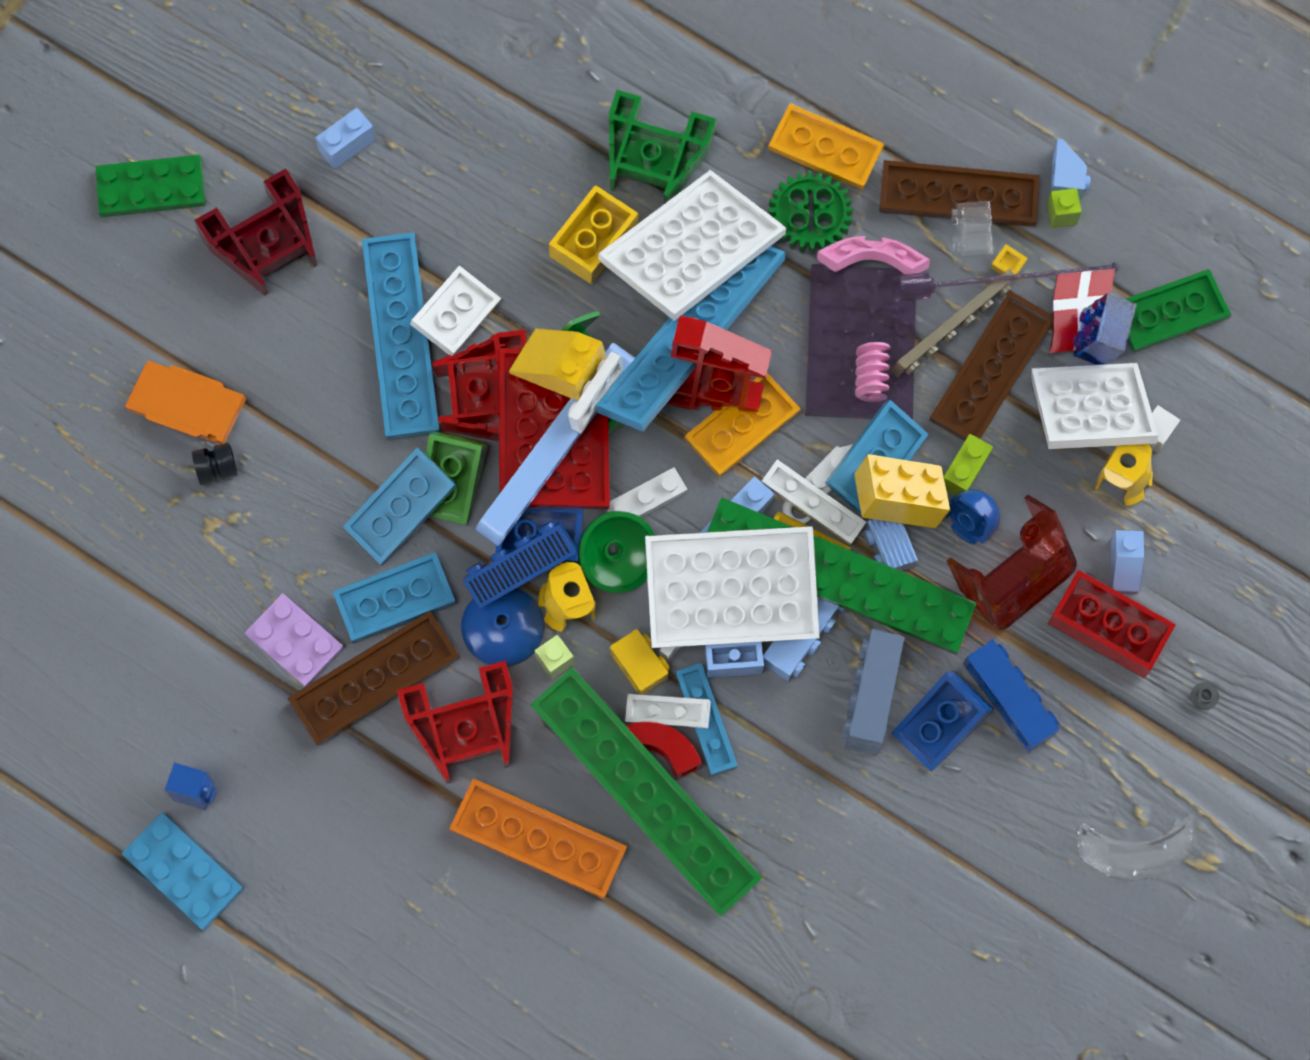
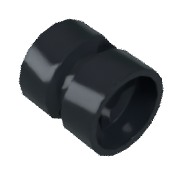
(214, 463)

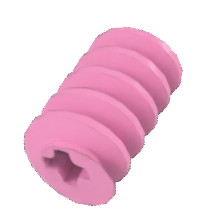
(870, 371)

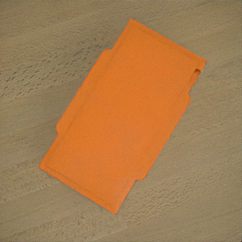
(185, 402)

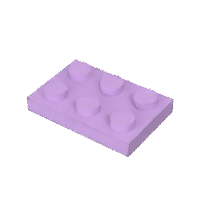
(294, 640)

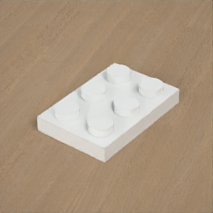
(455, 311)

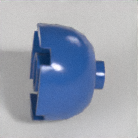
(973, 515)

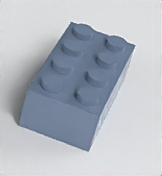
(874, 692)

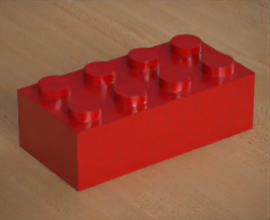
(1111, 624)

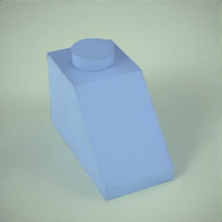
(1068, 170)
(1126, 560)

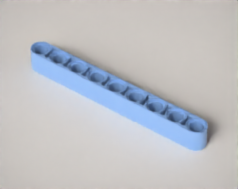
(535, 470)

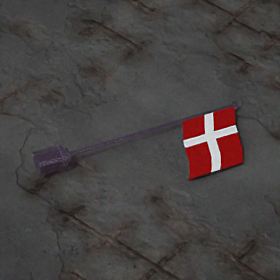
(1071, 293)

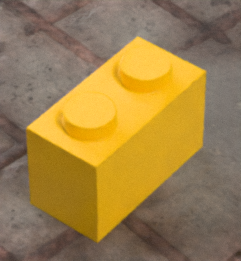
(639, 662)

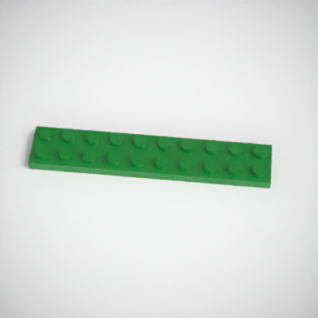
(869, 586)
(646, 791)

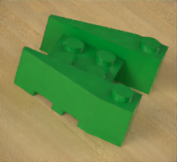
(653, 152)

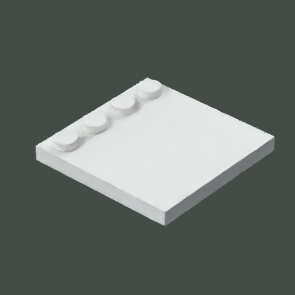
(1093, 406)

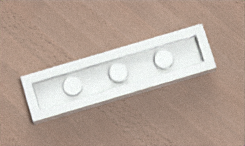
(813, 502)

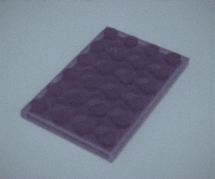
(843, 314)

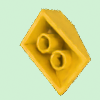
(559, 361)

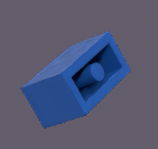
(190, 786)

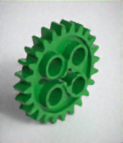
(834, 211)

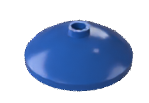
(507, 642)

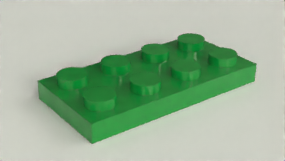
(150, 186)
(1176, 310)

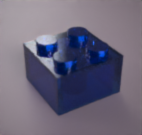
(1104, 329)

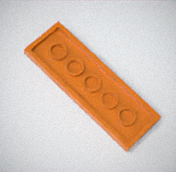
(538, 838)

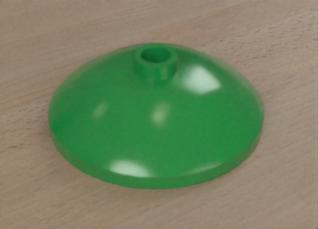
(628, 564)

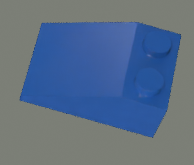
(942, 720)

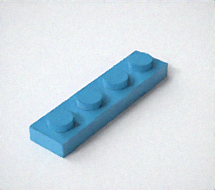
(713, 740)

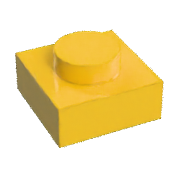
(1008, 259)

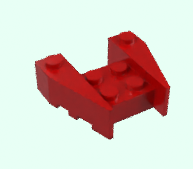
(722, 368)
(475, 385)
(466, 727)

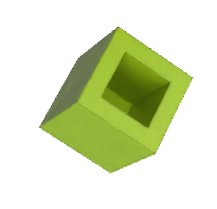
(1063, 208)

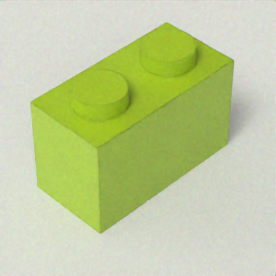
(967, 465)

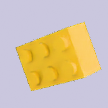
(590, 230)
(901, 491)

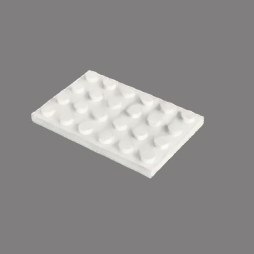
(692, 244)
(732, 587)

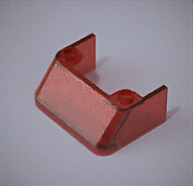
(1024, 576)

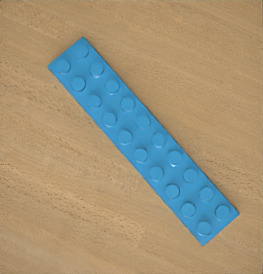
(655, 375)

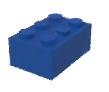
(536, 517)

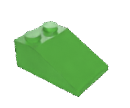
(463, 463)

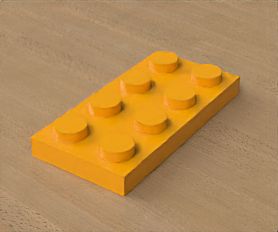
(825, 146)
(733, 434)

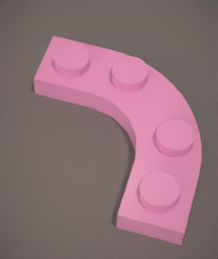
(887, 250)

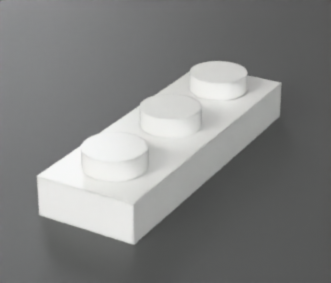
(594, 390)
(651, 494)
(668, 710)

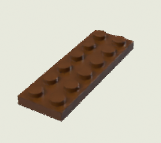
(938, 188)
(992, 367)
(373, 678)

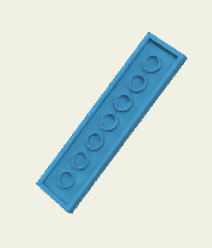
(399, 348)

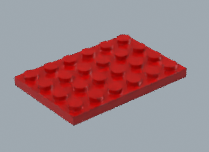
(524, 417)

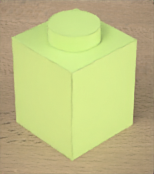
(554, 657)

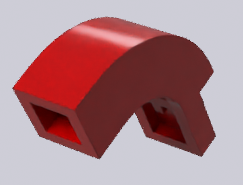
(668, 744)

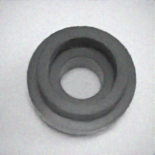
(1202, 703)

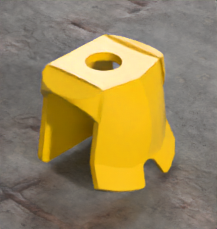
(1129, 479)
(558, 604)

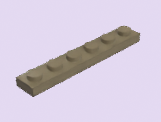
(946, 331)

